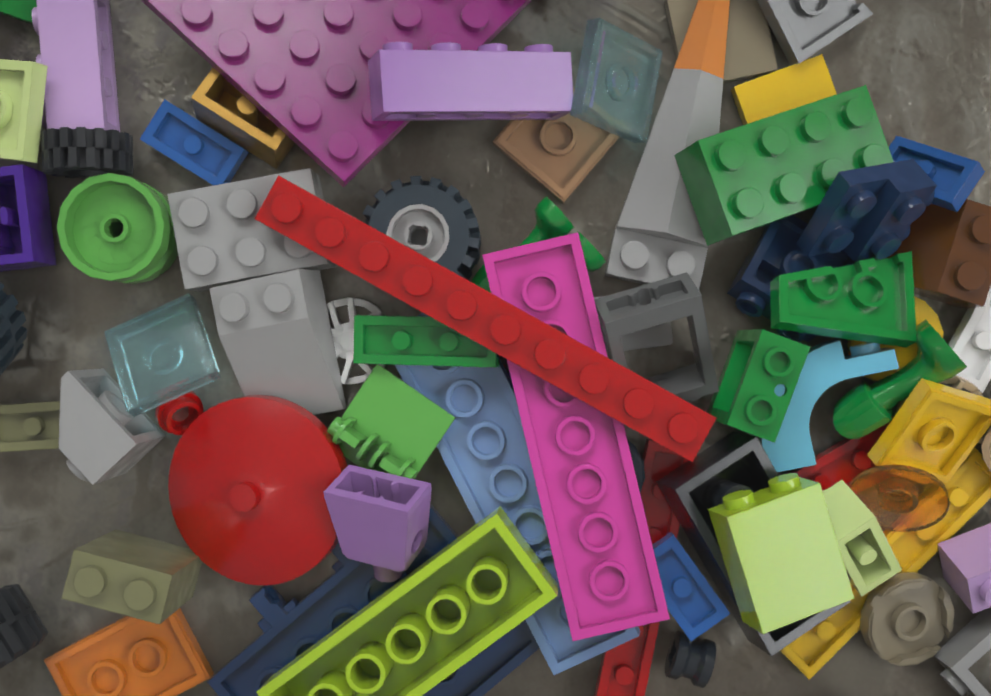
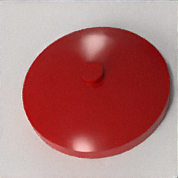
(253, 489)

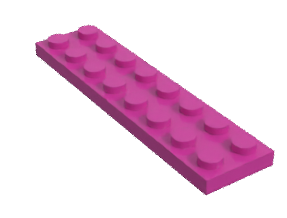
(579, 453)

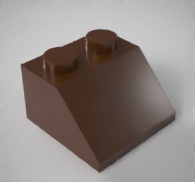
(951, 254)

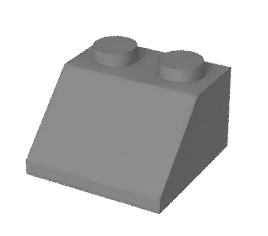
(97, 430)

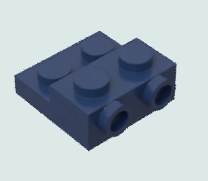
(868, 211)
(773, 256)

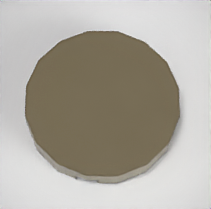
(906, 618)

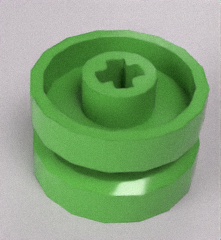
(92, 226)

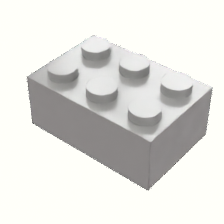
(224, 242)

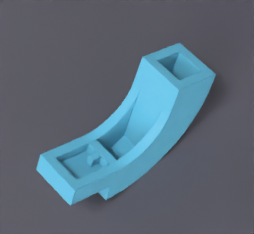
(821, 370)

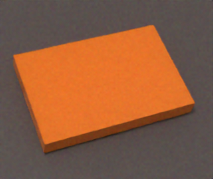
(132, 660)

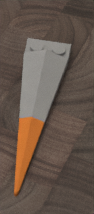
(657, 224)

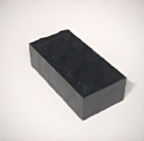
(696, 486)

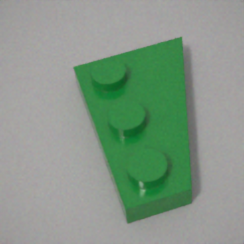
(852, 302)

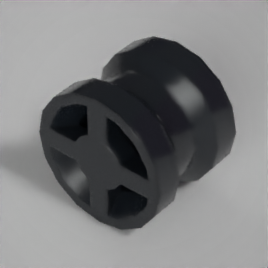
(690, 659)

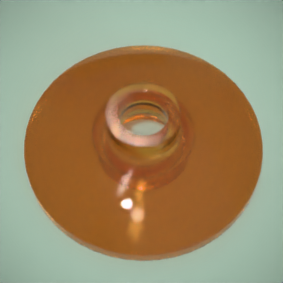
(902, 497)

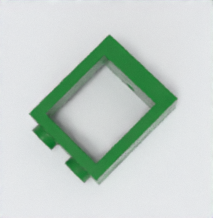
(748, 381)

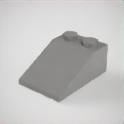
(281, 338)

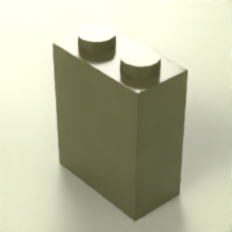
(132, 576)

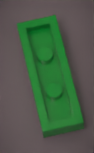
(415, 342)

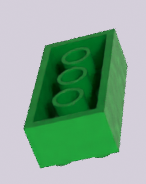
(779, 163)

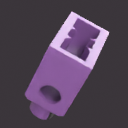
(379, 518)

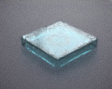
(616, 81)
(161, 355)

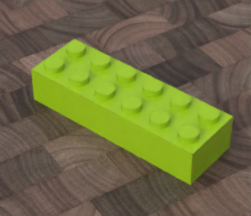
(427, 619)

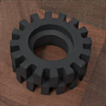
(86, 152)

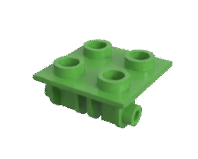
(390, 426)

